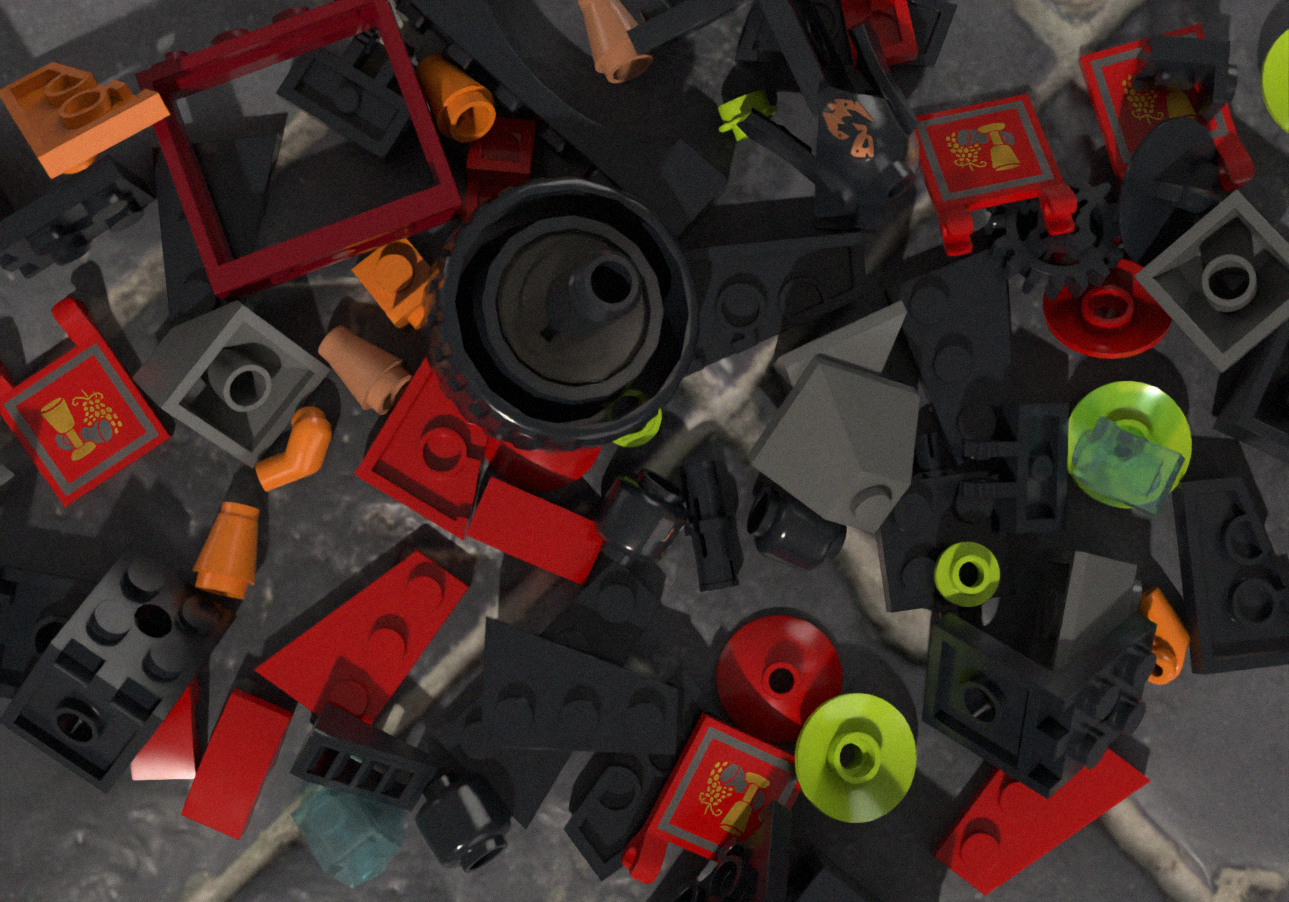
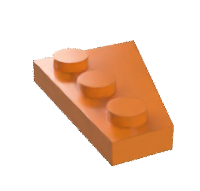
(74, 118)

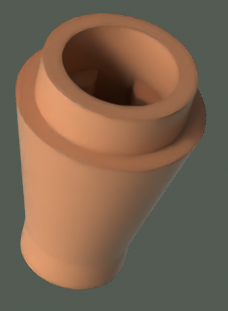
(609, 42)
(367, 371)

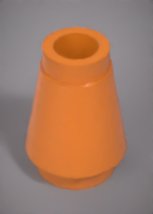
(457, 101)
(230, 552)

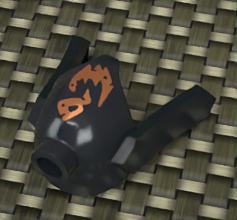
(863, 141)

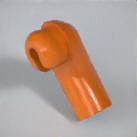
(303, 453)
(1170, 639)

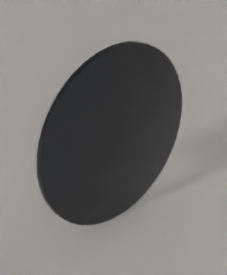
(1167, 187)

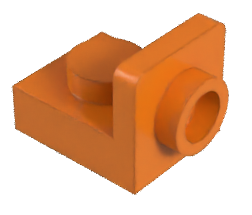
(396, 280)

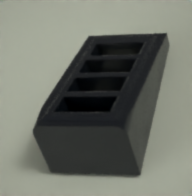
(349, 735)

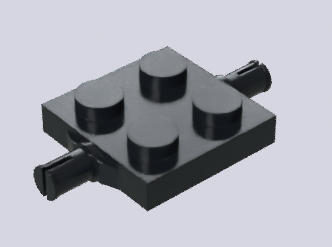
(928, 522)

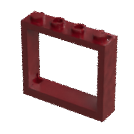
(244, 52)

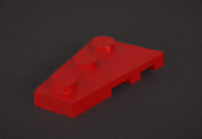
(428, 455)
(369, 642)
(1013, 826)

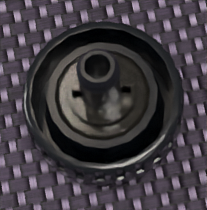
(557, 309)

